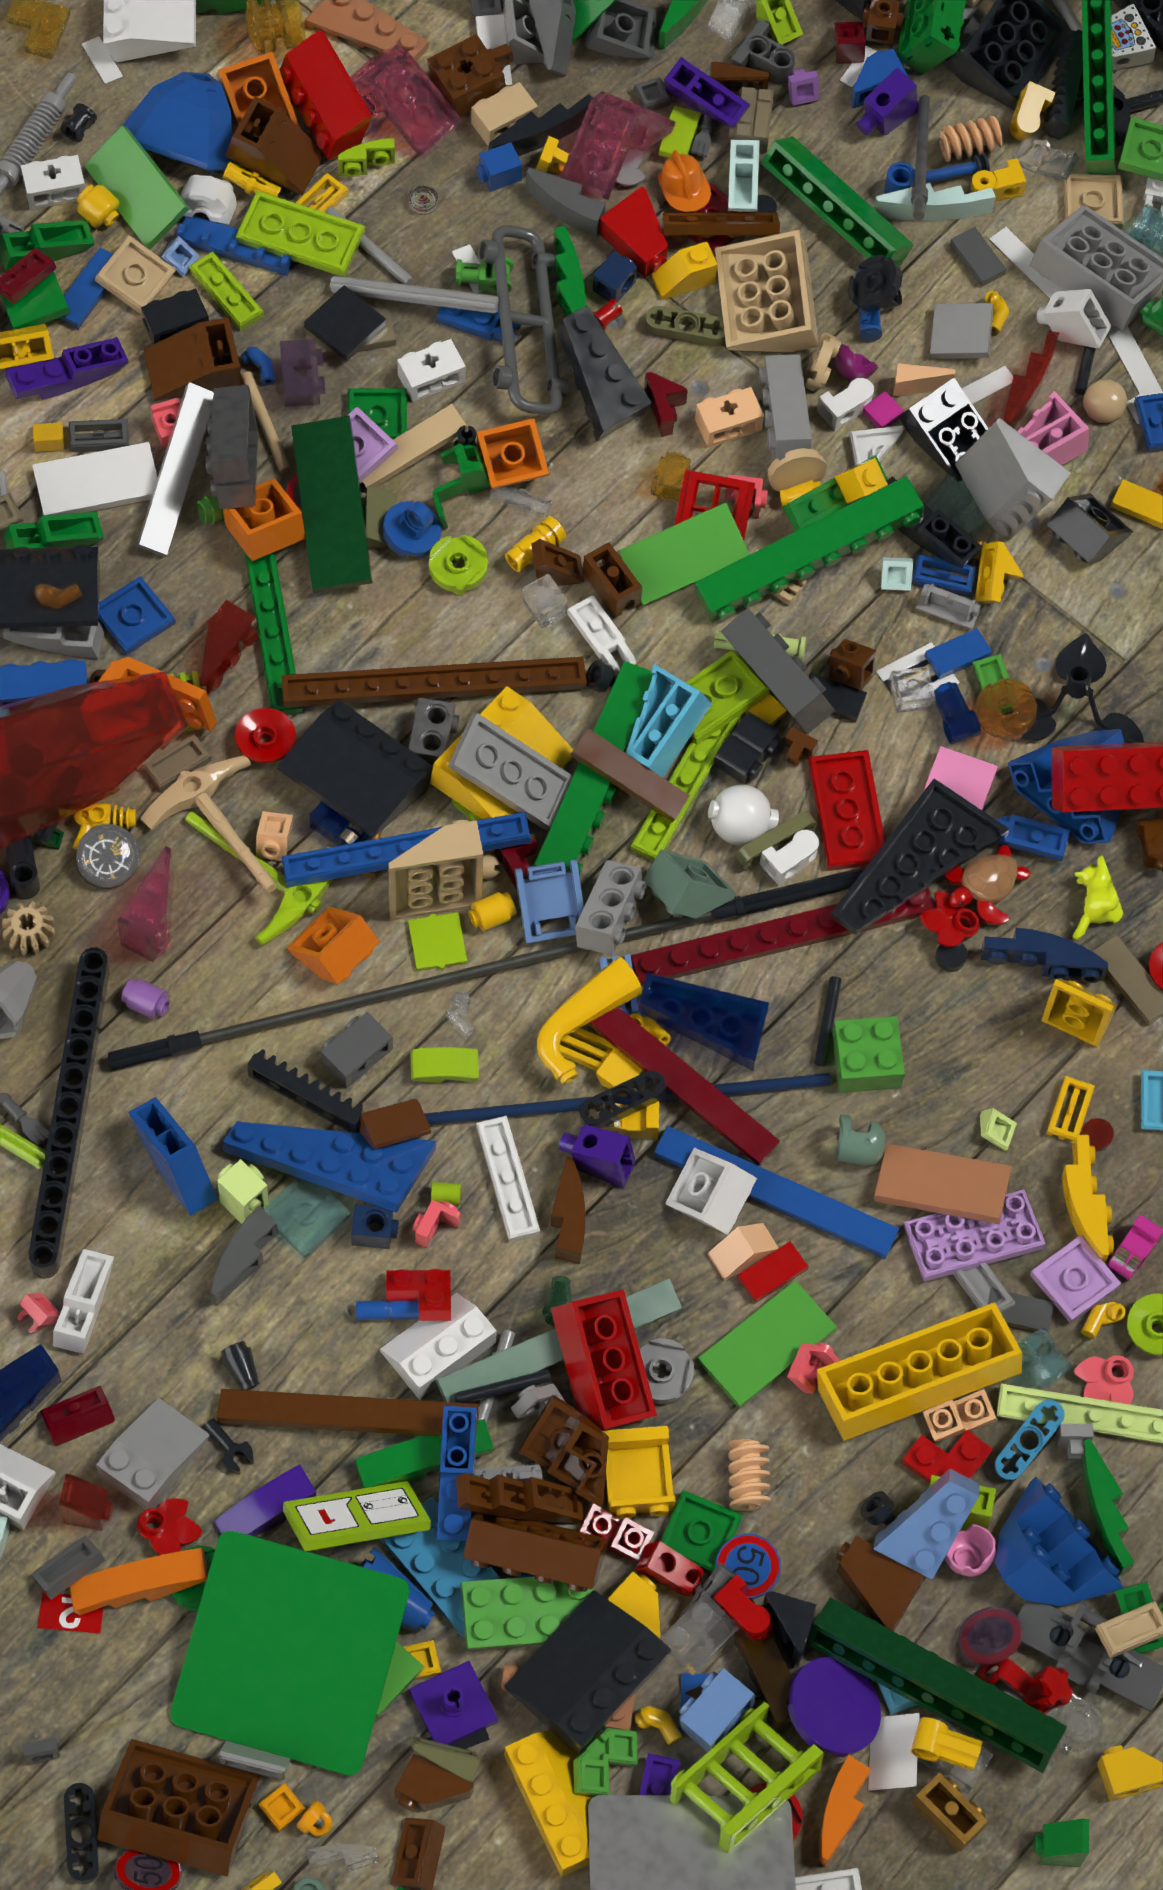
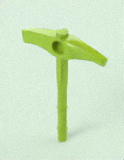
(297, 900)

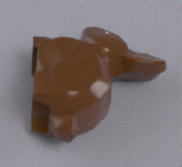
(1152, 841)

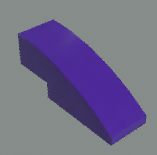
(265, 1505)

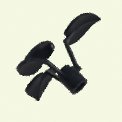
(1080, 666)

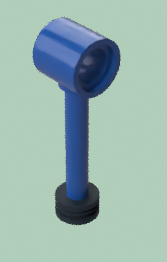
(905, 173)

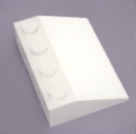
(148, 27)

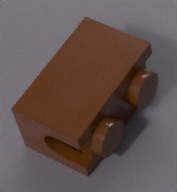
(613, 580)

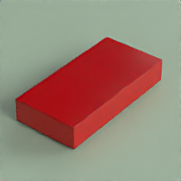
(772, 1272)

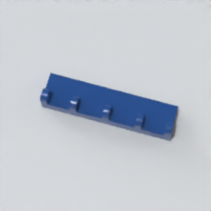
(221, 240)

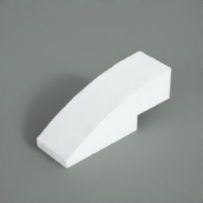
(82, 1301)

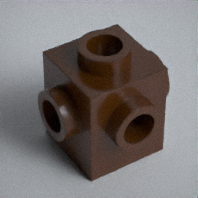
(882, 20)
(852, 664)

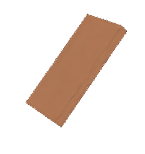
(943, 1183)

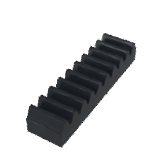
(1065, 85)
(303, 1093)

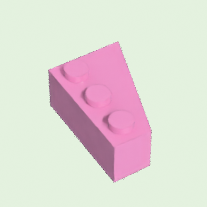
(1057, 431)

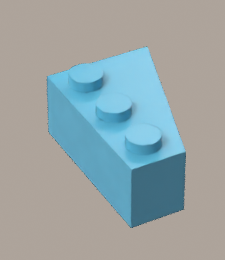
(666, 721)

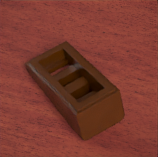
(736, 77)

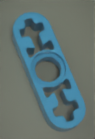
(1050, 1426)

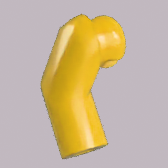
(1000, 311)
(652, 1027)

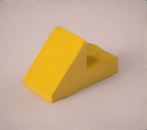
(994, 568)

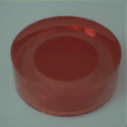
(1099, 1133)

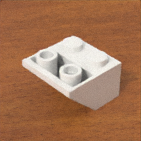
(21, 1486)

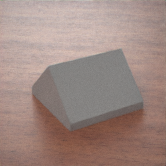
(521, 33)

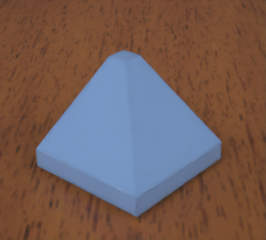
(179, 255)

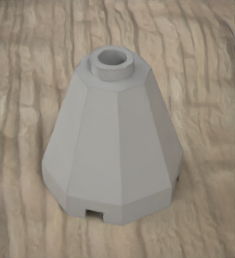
(16, 992)

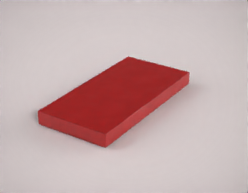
(846, 808)

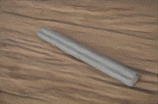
(417, 294)

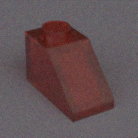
(84, 1504)

